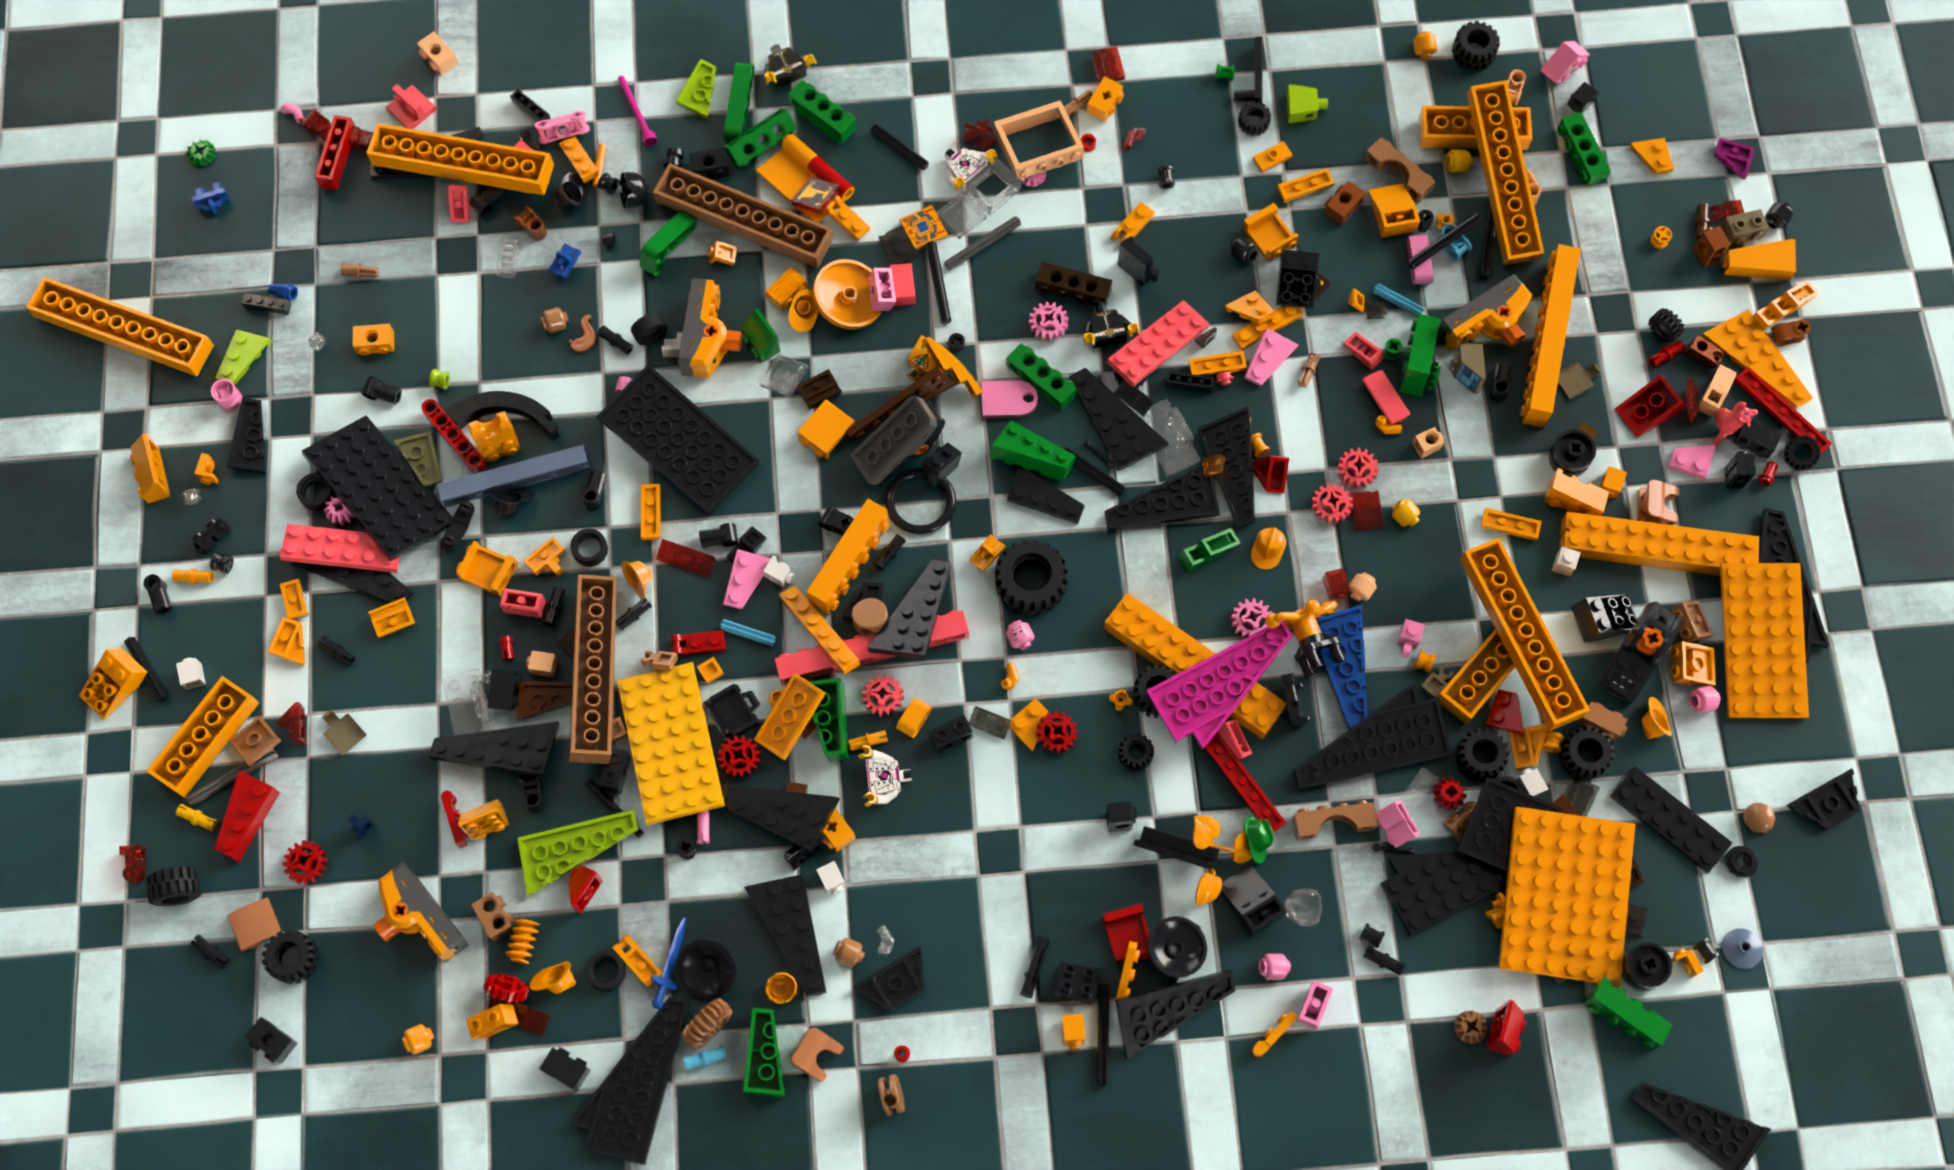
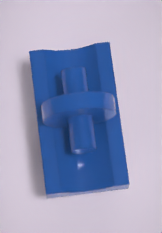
(211, 199)
(564, 261)

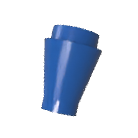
(284, 291)

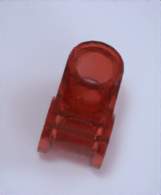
(317, 124)

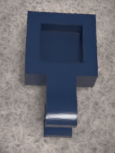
(360, 825)

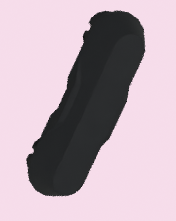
(459, 526)

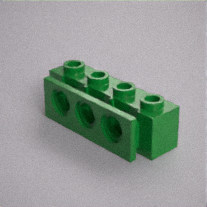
(822, 112)

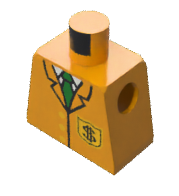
(919, 361)

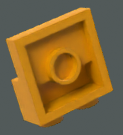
(1693, 664)

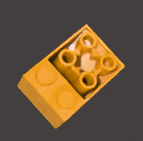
(1394, 210)
(112, 681)
(484, 820)

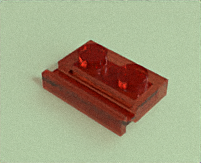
(1108, 64)
(1692, 406)
(1367, 510)

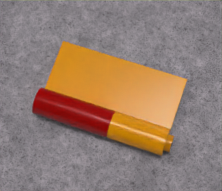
(794, 167)

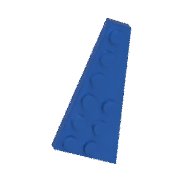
(1348, 676)

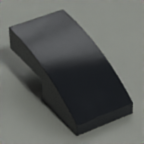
(1134, 398)
(749, 542)

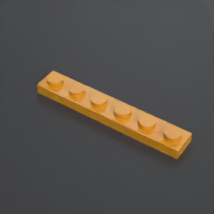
(819, 629)

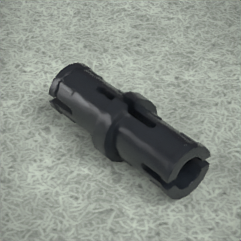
(615, 340)
(889, 552)
(553, 606)
(633, 614)
(336, 651)
(210, 951)
(1384, 960)

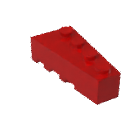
(244, 815)

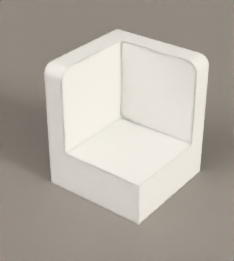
(672, 346)

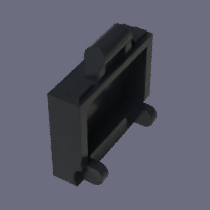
(1136, 262)
(1290, 689)
(731, 711)

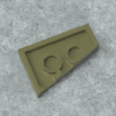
(422, 457)

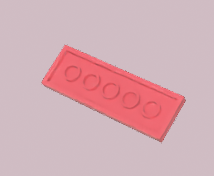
(1158, 343)
(334, 548)

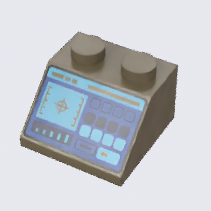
(1469, 366)

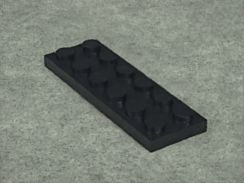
(1671, 820)

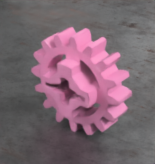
(1048, 320)
(1250, 611)

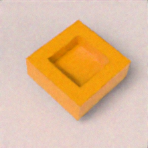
(710, 670)

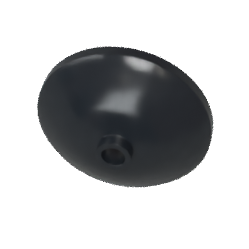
(1189, 945)
(698, 976)

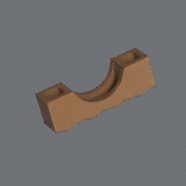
(1384, 155)
(1359, 817)

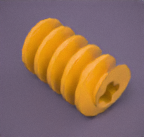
(521, 941)

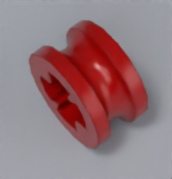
(1088, 137)

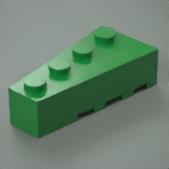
(1419, 355)
(832, 719)
(1627, 1013)
(763, 1065)

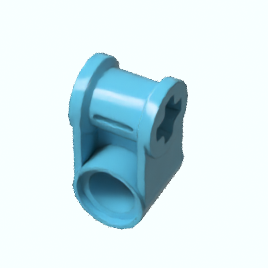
(1457, 247)

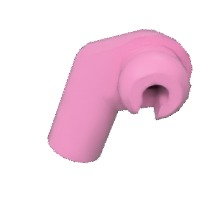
(293, 109)

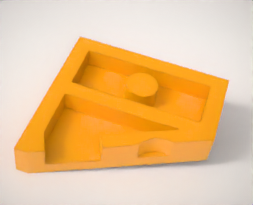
(288, 641)

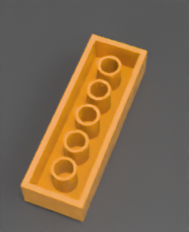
(1453, 127)
(848, 557)
(1477, 679)
(203, 736)

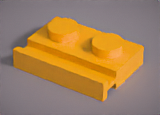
(391, 617)

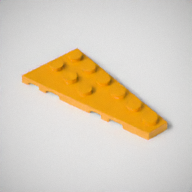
(1751, 346)

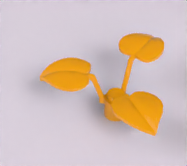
(1204, 832)

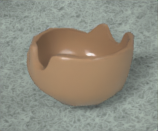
(1759, 817)

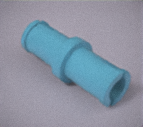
(705, 1058)

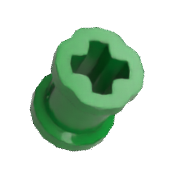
(1224, 72)
(1393, 348)

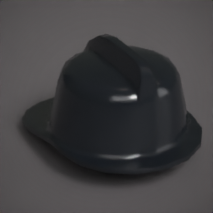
(571, 191)
(510, 501)

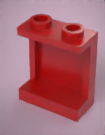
(1127, 926)

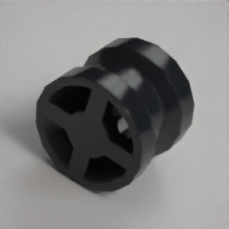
(608, 183)
(221, 562)

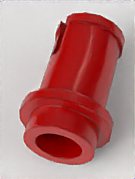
(1766, 477)
(506, 648)
(898, 1050)

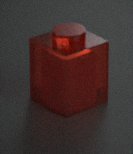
(1336, 584)

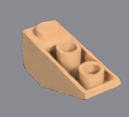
(1717, 391)

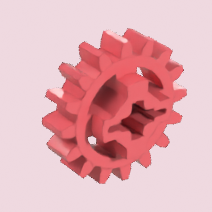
(1365, 465)
(1336, 497)
(875, 694)

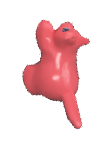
(1730, 421)

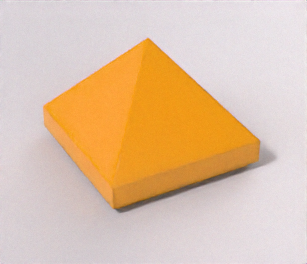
(1356, 300)

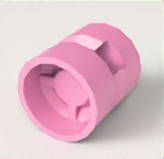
(226, 395)

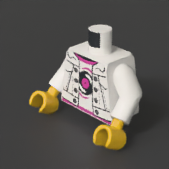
(965, 165)
(883, 776)

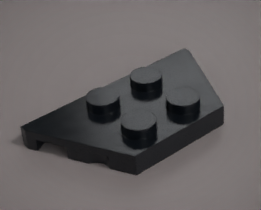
(1829, 802)
(895, 982)

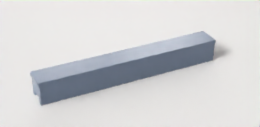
(514, 476)

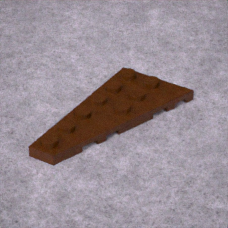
(926, 387)

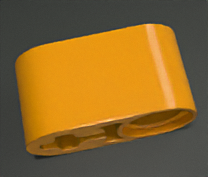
(914, 717)

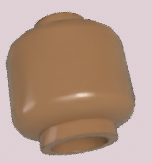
(554, 320)
(848, 952)

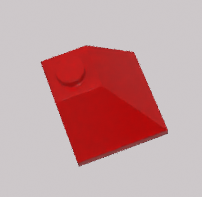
(582, 887)

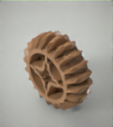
(707, 1023)

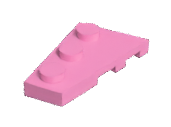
(1268, 356)
(744, 578)

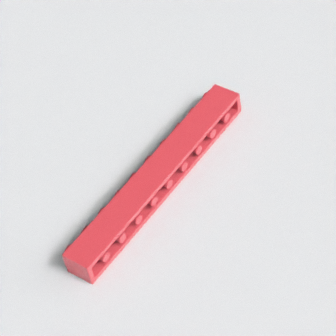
(815, 662)

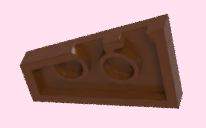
(542, 697)

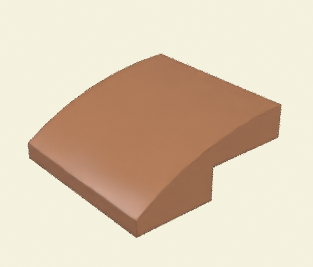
(253, 924)

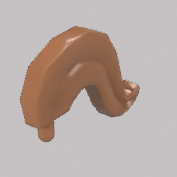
(587, 340)

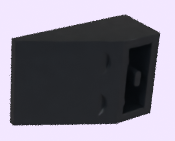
(1297, 278)
(1604, 616)
(1252, 900)

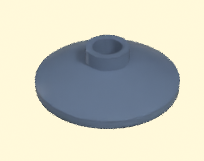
(1736, 955)

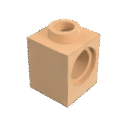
(1425, 449)
(542, 664)

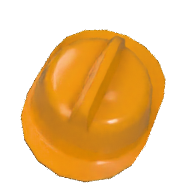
(803, 311)
(1268, 548)
(637, 576)
(1655, 721)
(554, 978)

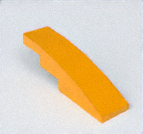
(1785, 305)
(947, 361)

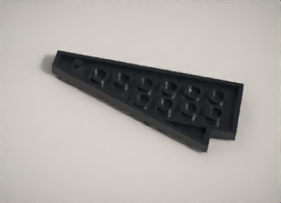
(629, 1100)

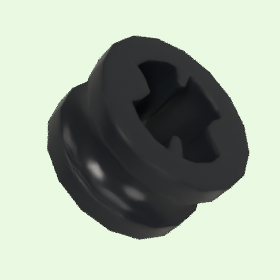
(953, 346)

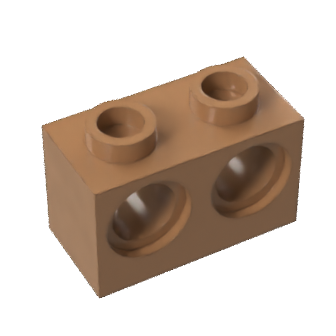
(490, 918)

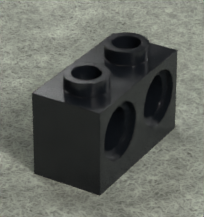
(951, 734)

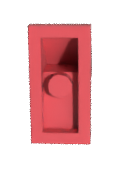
(459, 203)

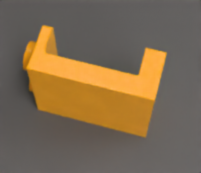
(1269, 232)
(824, 429)
(486, 569)

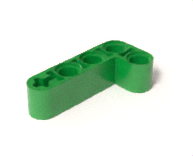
(665, 241)

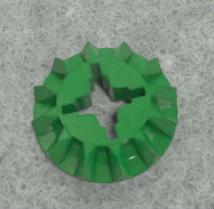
(197, 159)
(1433, 376)

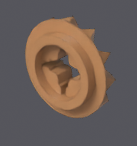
(1461, 1027)

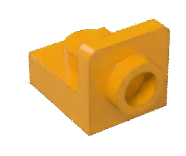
(722, 252)
(204, 470)
(1690, 962)

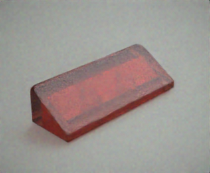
(686, 558)
(527, 1017)

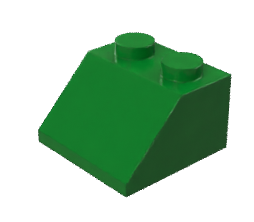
(760, 336)

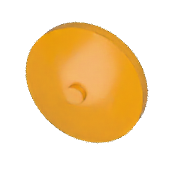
(844, 294)

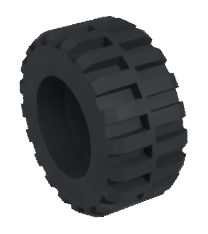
(1036, 554)

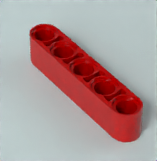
(450, 429)

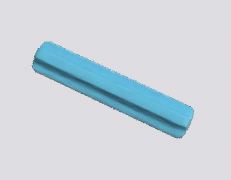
(1398, 300)
(748, 632)

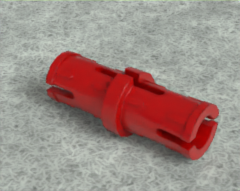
(1666, 353)

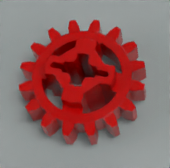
(1051, 726)
(742, 750)
(296, 858)
(505, 988)

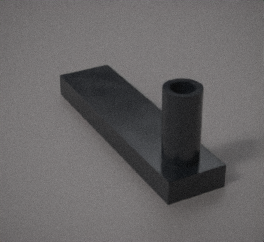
(1257, 94)

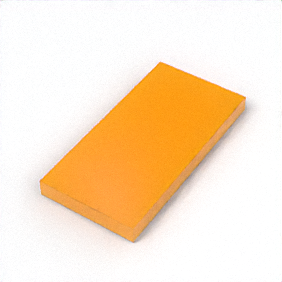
(789, 716)

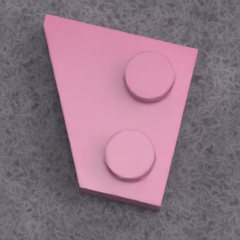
(1692, 460)

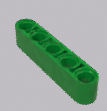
(739, 100)

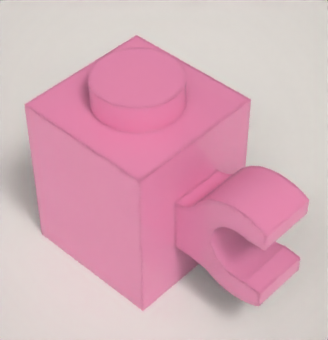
(1410, 636)

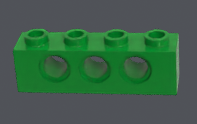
(735, 148)
(1599, 169)
(1058, 397)

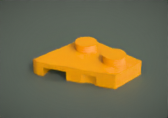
(1654, 154)
(1252, 307)
(1025, 723)
(1528, 747)

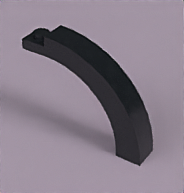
(494, 402)

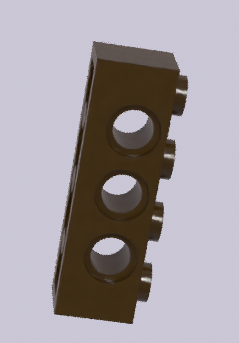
(1067, 277)

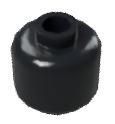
(1779, 215)
(1244, 250)

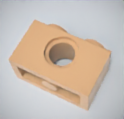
(445, 57)

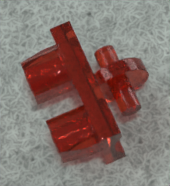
(986, 139)

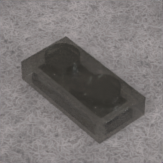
(989, 722)

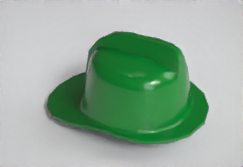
(1259, 837)

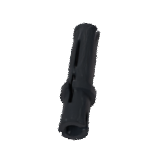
(1032, 975)

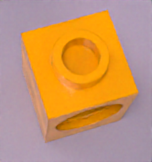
(1613, 481)

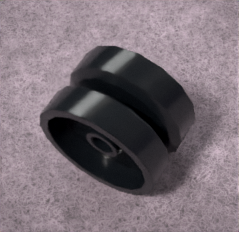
(1572, 453)
(1646, 955)

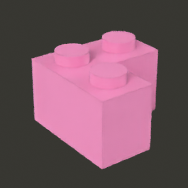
(1564, 60)

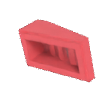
(1370, 360)
(1235, 738)

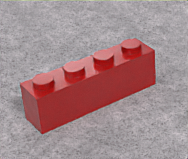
(334, 153)

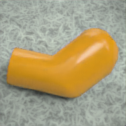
(1386, 428)
(1012, 678)

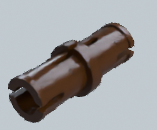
(1702, 221)

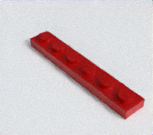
(1779, 408)
(1243, 782)

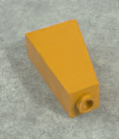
(1766, 260)

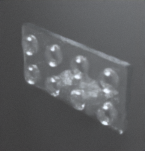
(1173, 428)
(467, 702)

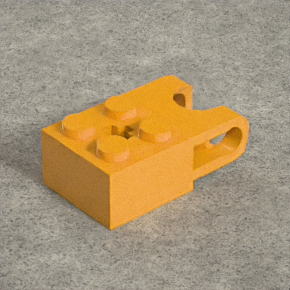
(495, 437)

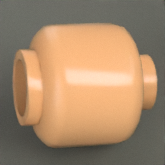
(1362, 587)

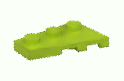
(698, 89)
(240, 354)

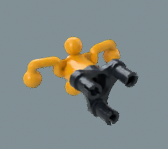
(1309, 634)

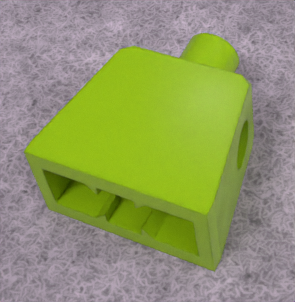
(1303, 103)

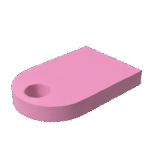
(1006, 400)

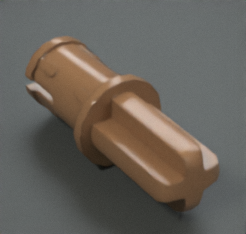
(1078, 102)
(359, 270)
(1308, 370)

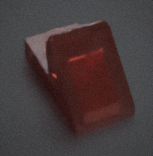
(295, 720)

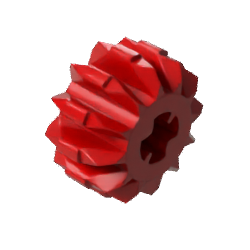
(1454, 788)

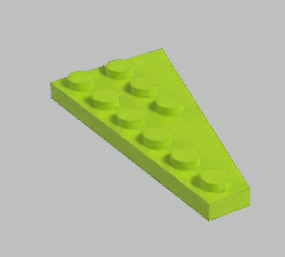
(560, 850)

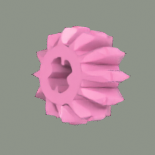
(333, 514)

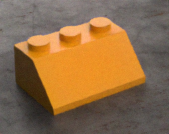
(149, 470)

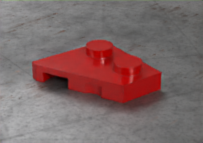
(1506, 713)

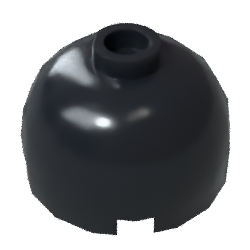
(633, 189)

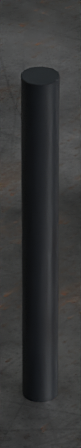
(607, 801)

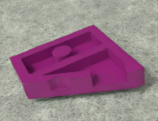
(1734, 156)

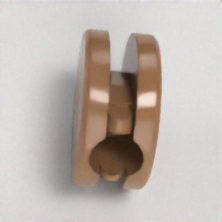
(869, 616)
(891, 1095)

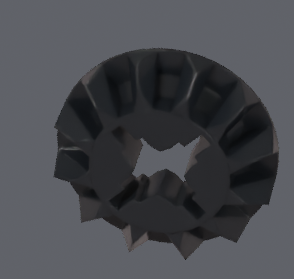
(1748, 857)

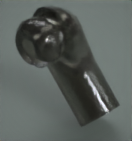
(526, 138)

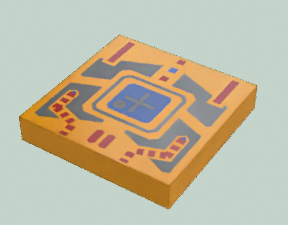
(923, 227)

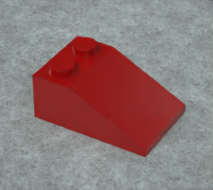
(1650, 406)
(1506, 1029)

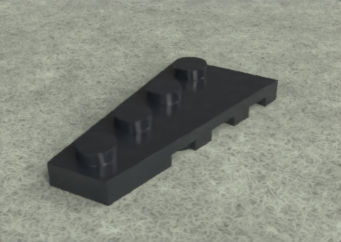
(248, 444)
(1041, 496)

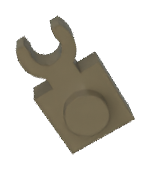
(1436, 683)

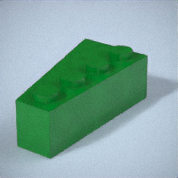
(1032, 452)

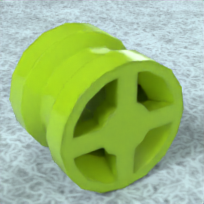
(439, 379)

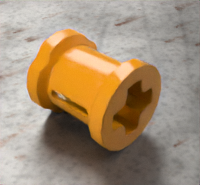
(1258, 445)

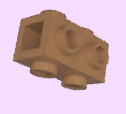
(1605, 720)

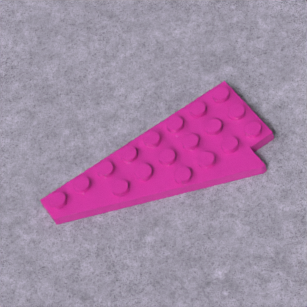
(1210, 691)

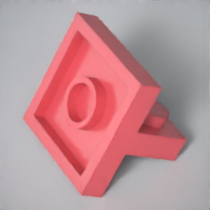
(410, 106)

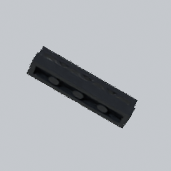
(1176, 847)

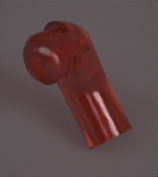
(1133, 135)

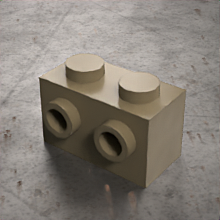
(1745, 226)

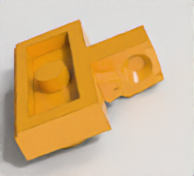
(546, 558)

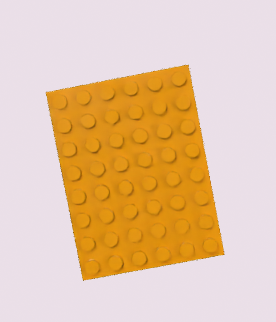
(1566, 896)

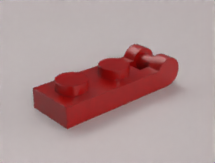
(699, 643)
(449, 802)

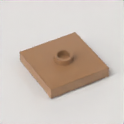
(254, 741)

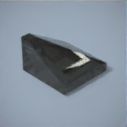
(1375, 309)
(1204, 339)

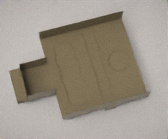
(1576, 380)
(343, 732)

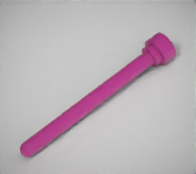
(648, 137)

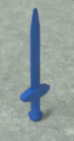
(664, 981)

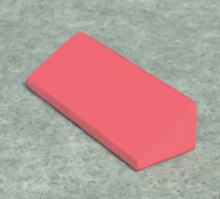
(1386, 397)

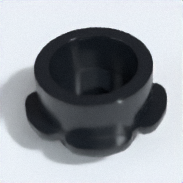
(609, 239)

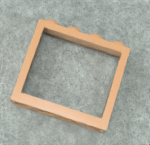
(1030, 119)

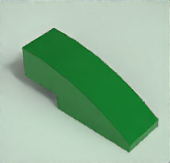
(1208, 549)

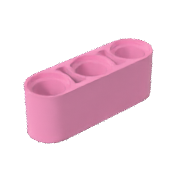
(1424, 272)

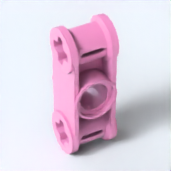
(552, 126)

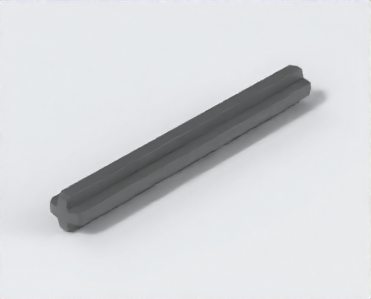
(982, 243)
(228, 778)

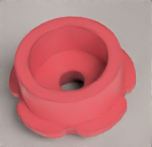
(1224, 378)

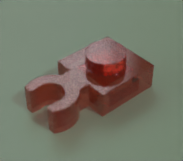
(1727, 209)

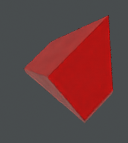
(1272, 473)

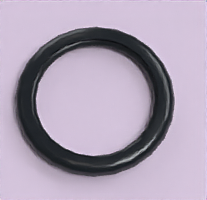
(919, 529)

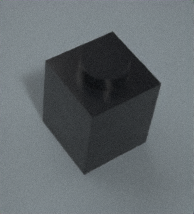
(1582, 98)

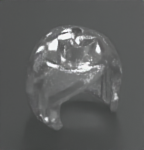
(1304, 907)

